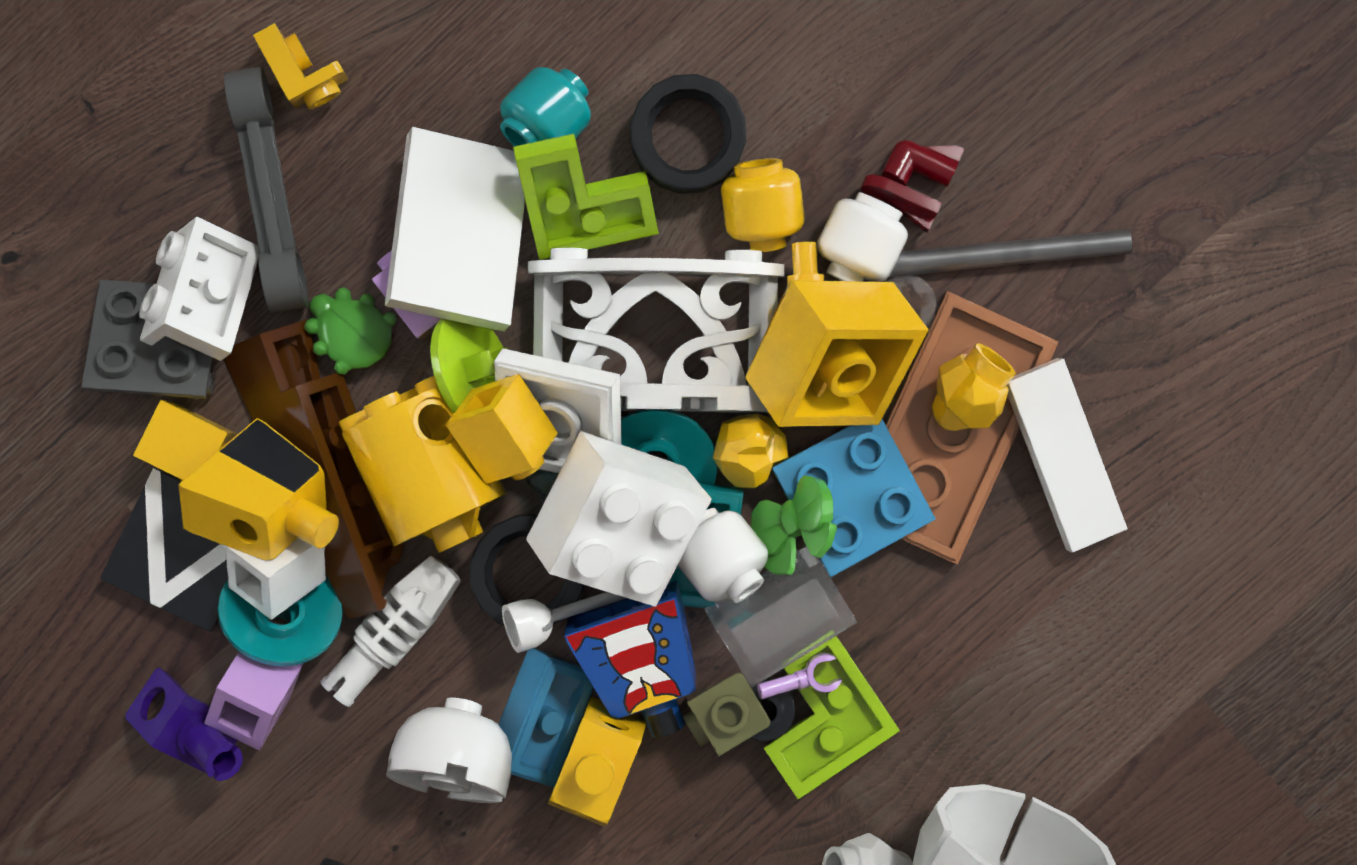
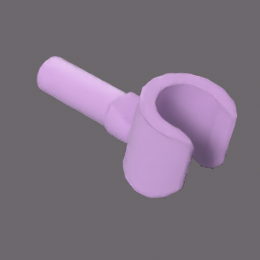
(799, 680)

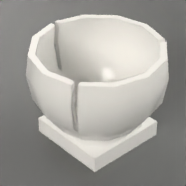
(975, 821)

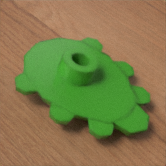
(350, 330)

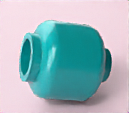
(545, 107)

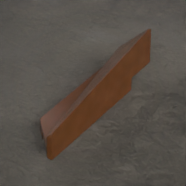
(285, 390)

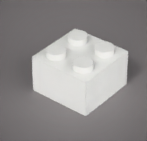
(618, 519)

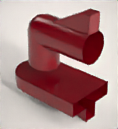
(932, 162)

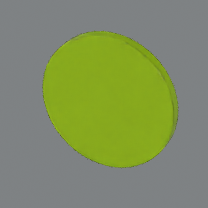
(462, 359)

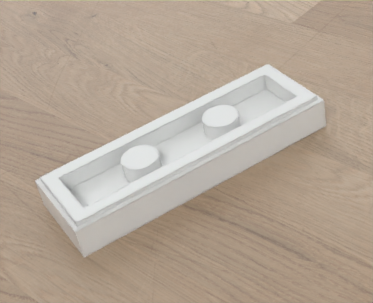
(1065, 455)

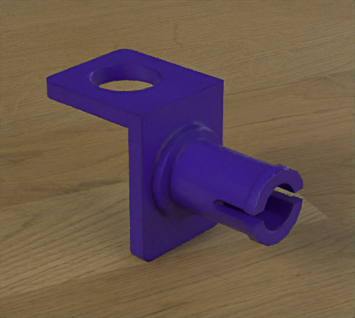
(181, 728)

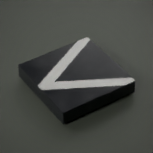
(165, 561)

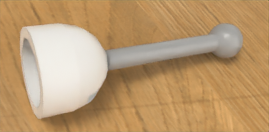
(531, 622)

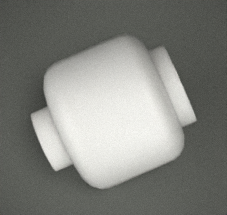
(862, 239)
(724, 557)

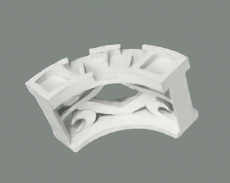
(725, 384)

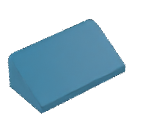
(544, 715)

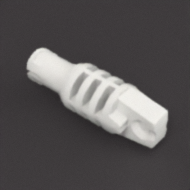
(394, 630)

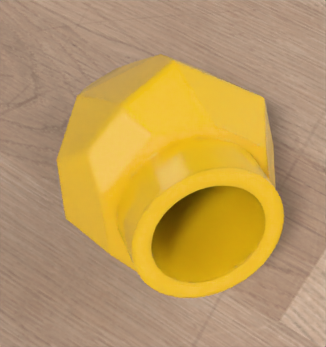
(972, 389)
(749, 449)

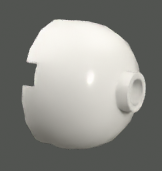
(452, 753)

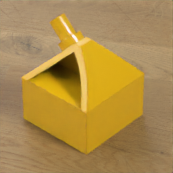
(833, 348)

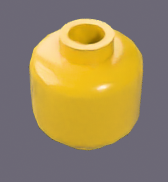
(762, 204)

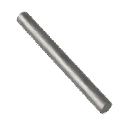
(1013, 252)

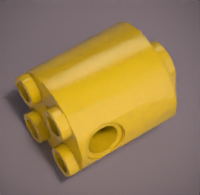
(417, 467)

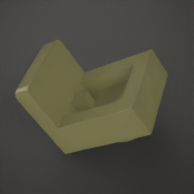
(725, 713)

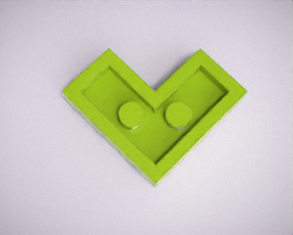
(578, 214)
(838, 731)

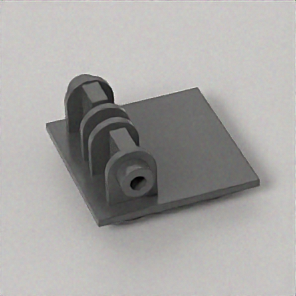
(125, 364)

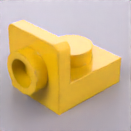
(289, 61)

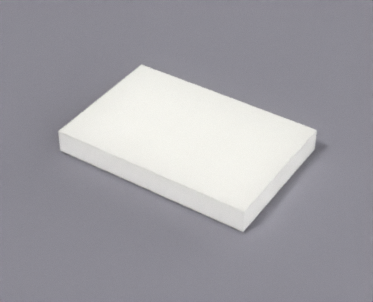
(456, 231)

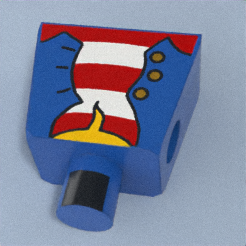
(637, 658)

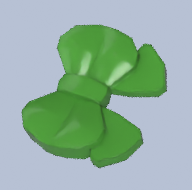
(805, 515)

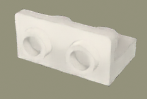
(200, 288)

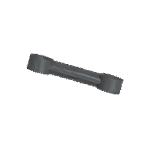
(279, 258)

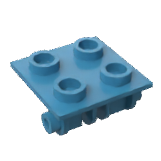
(870, 491)

